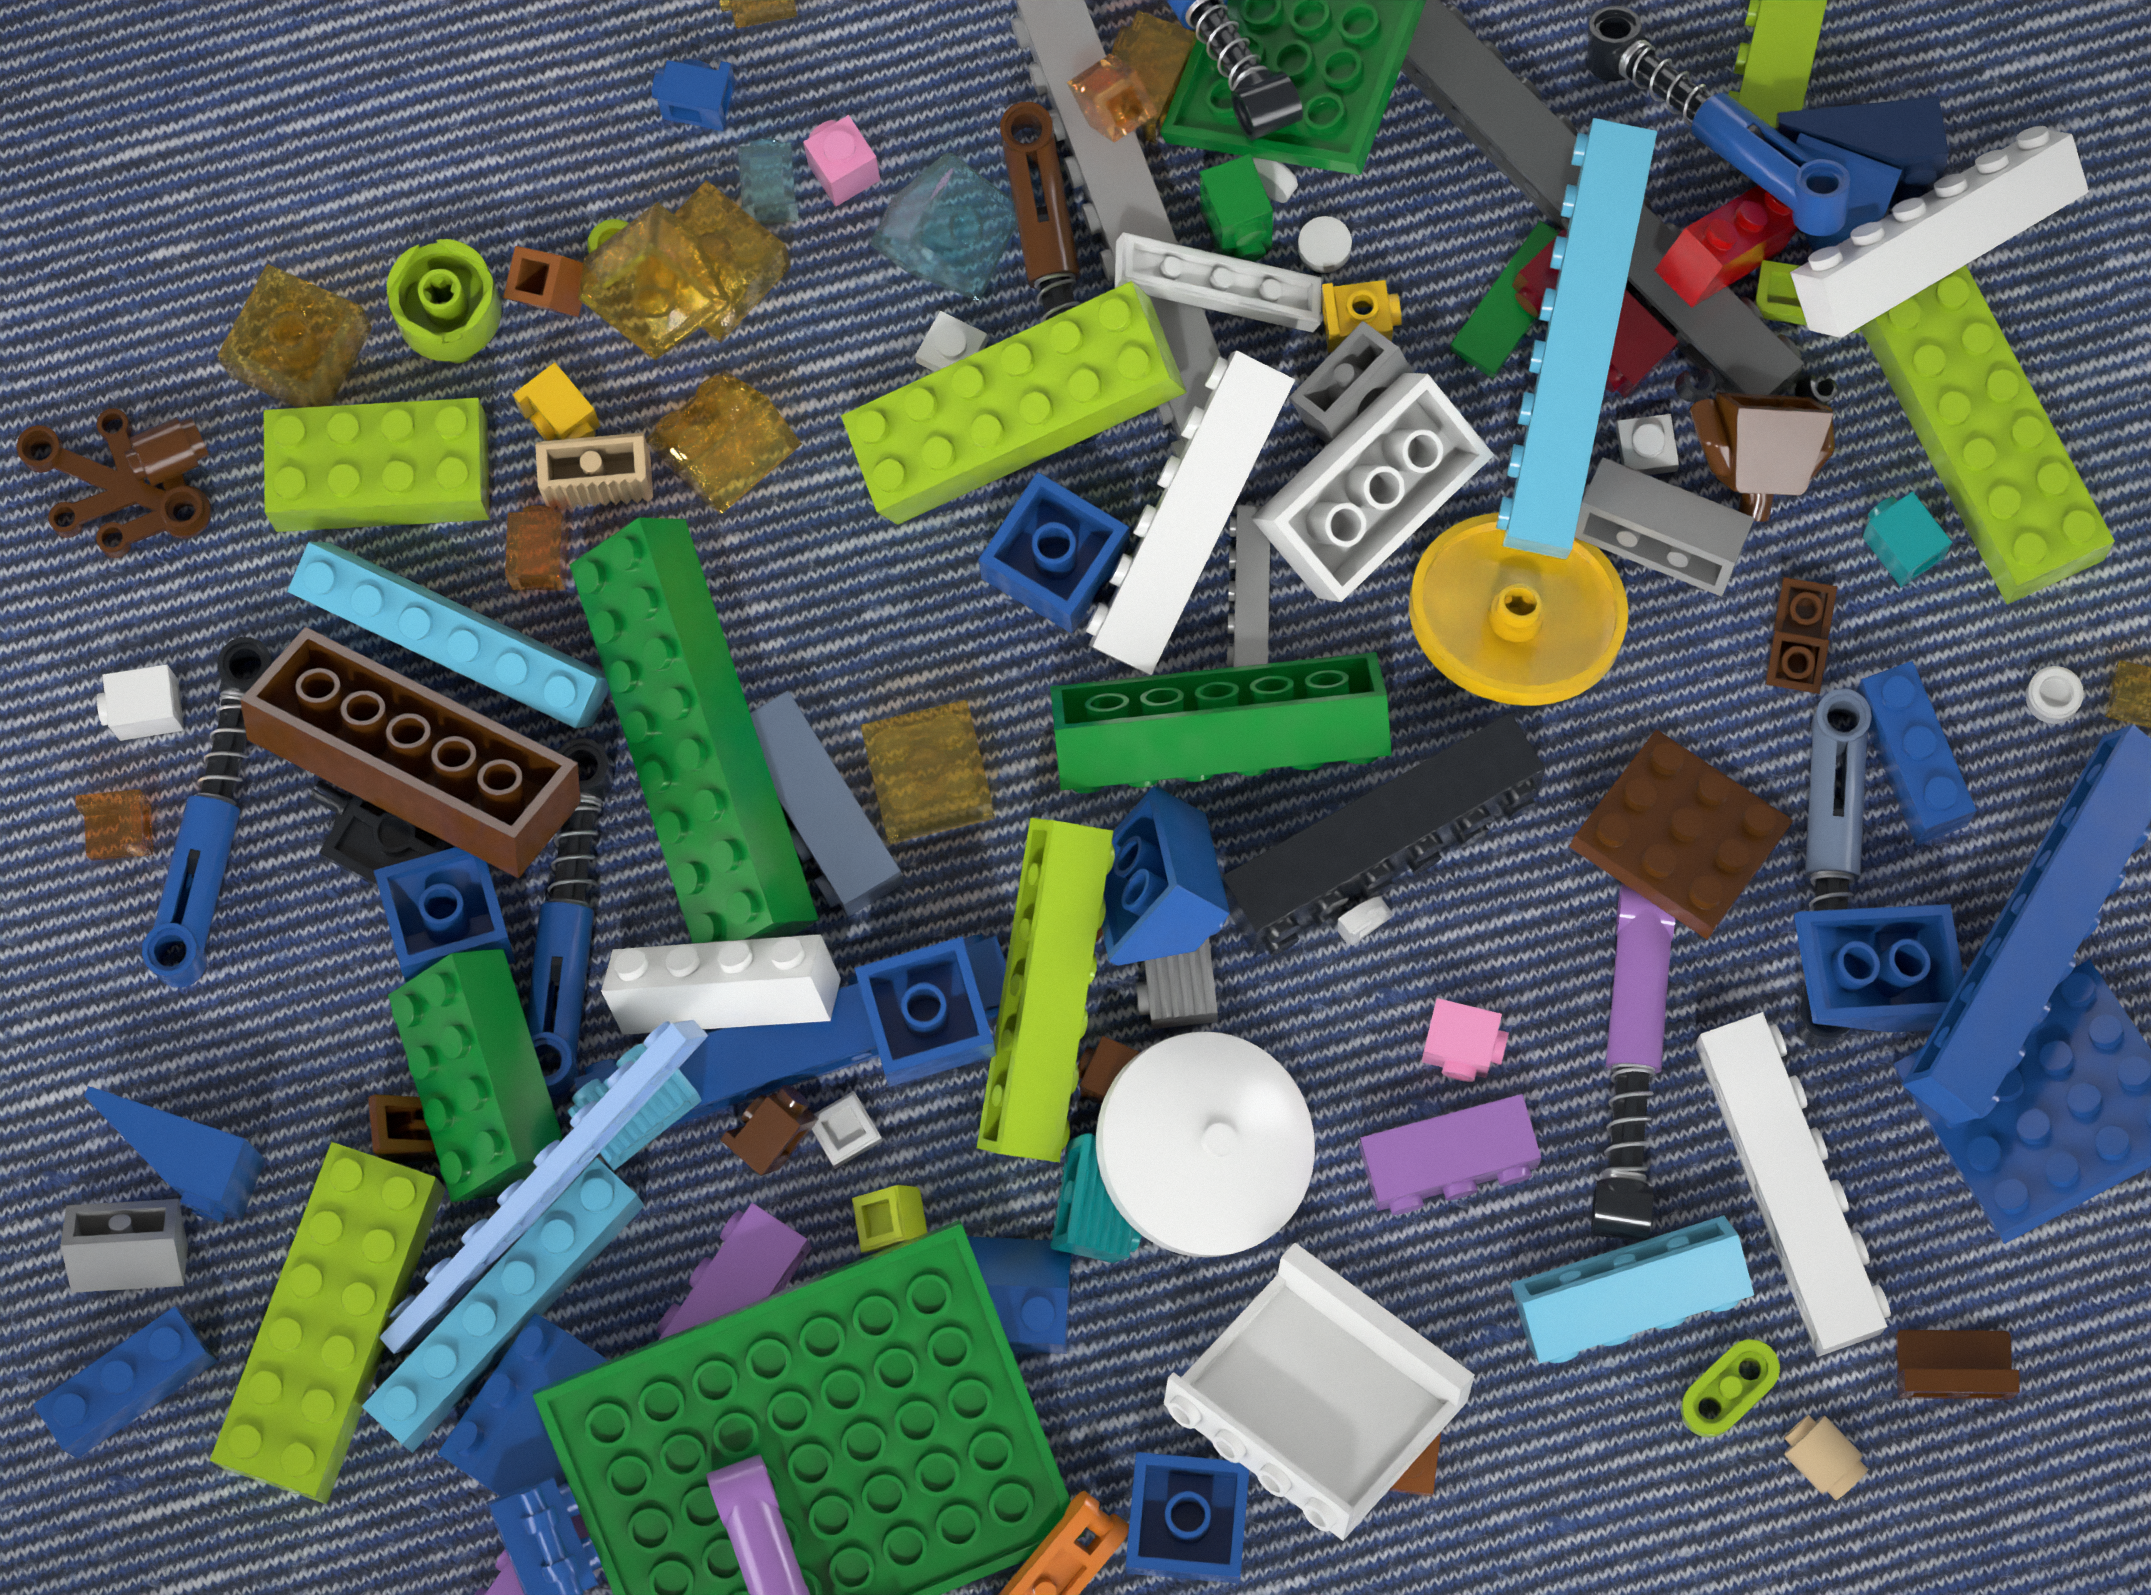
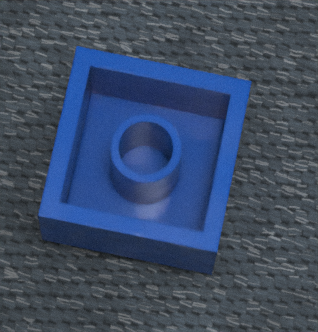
(1054, 552)
(925, 1011)
(1187, 1518)

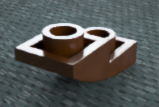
(1801, 635)

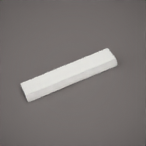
(1219, 282)

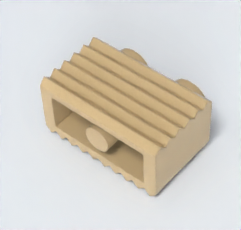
(594, 470)

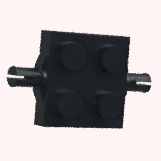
(369, 836)

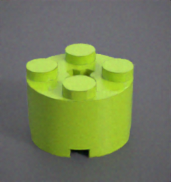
(443, 272)

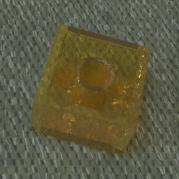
(294, 340)
(927, 771)

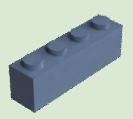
(823, 811)

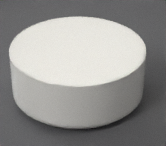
(1276, 179)
(1324, 244)
(2054, 694)

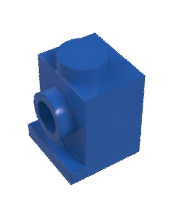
(694, 92)

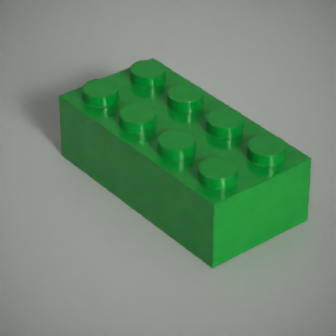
(475, 1072)

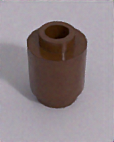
(166, 451)

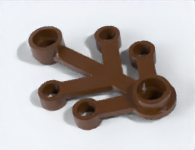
(120, 489)

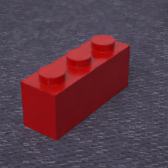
(1727, 245)

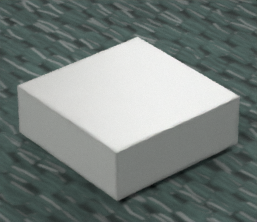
(845, 1130)

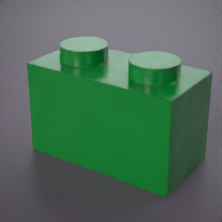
(1236, 209)

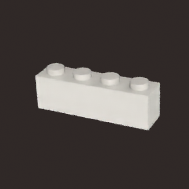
(722, 983)

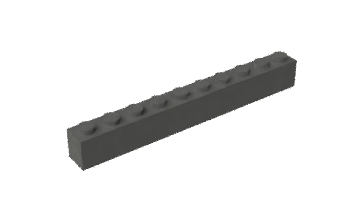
(1535, 153)

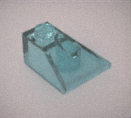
(948, 227)

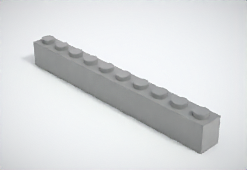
(1114, 183)

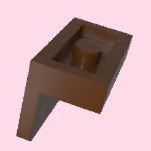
(1955, 1365)

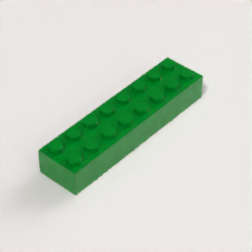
(691, 735)

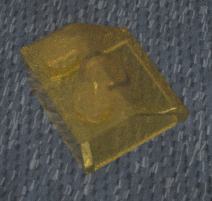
(740, 250)
(653, 282)

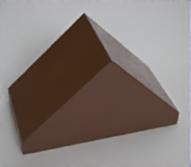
(400, 1129)

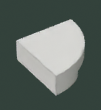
(1363, 920)

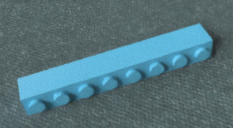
(1578, 338)

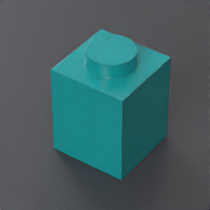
(1905, 537)

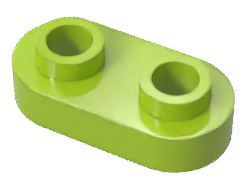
(1729, 1389)

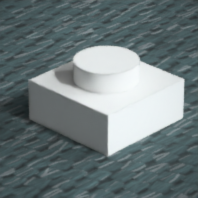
(949, 342)
(1648, 444)

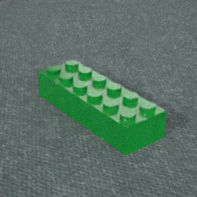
(1220, 722)

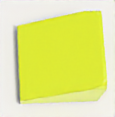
(889, 1217)

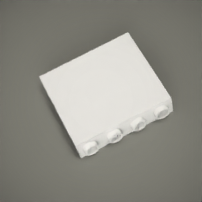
(1320, 1393)

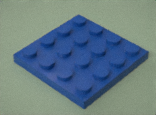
(2065, 1115)

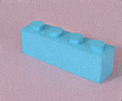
(1632, 1290)

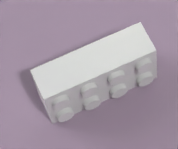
(1372, 486)

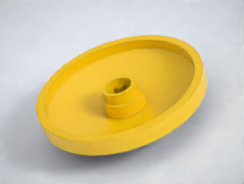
(1516, 619)

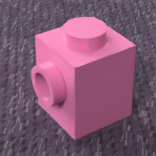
(841, 159)
(1464, 1040)

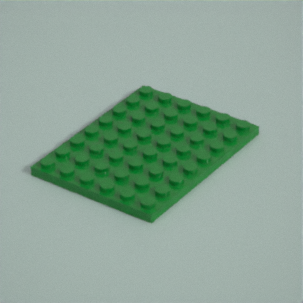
(878, 1414)

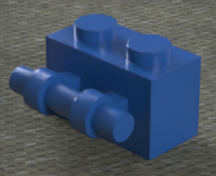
(543, 1540)

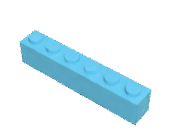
(450, 634)
(501, 1305)

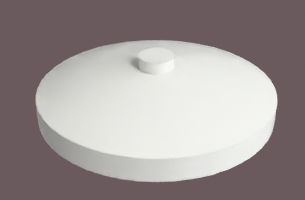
(1205, 1144)

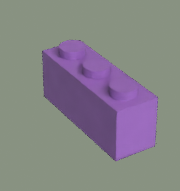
(1450, 1155)

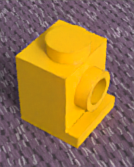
(1341, 319)
(557, 405)

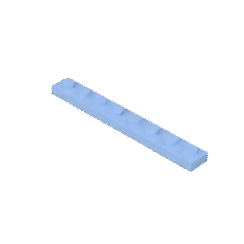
(556, 1169)

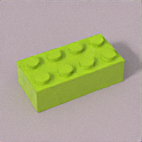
(376, 464)

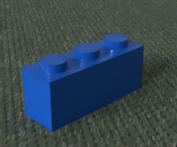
(1916, 754)
(125, 1382)

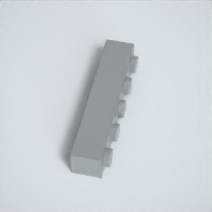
(1249, 590)

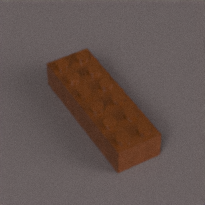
(411, 751)

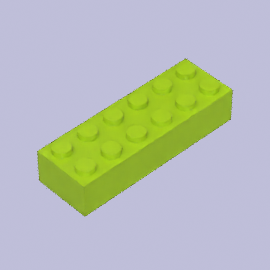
(1013, 403)
(1988, 437)
(326, 1322)

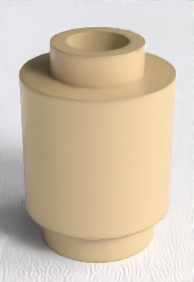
(1824, 1456)

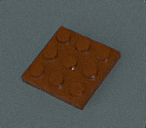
(1681, 834)

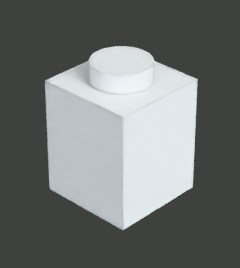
(141, 703)

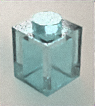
(768, 181)

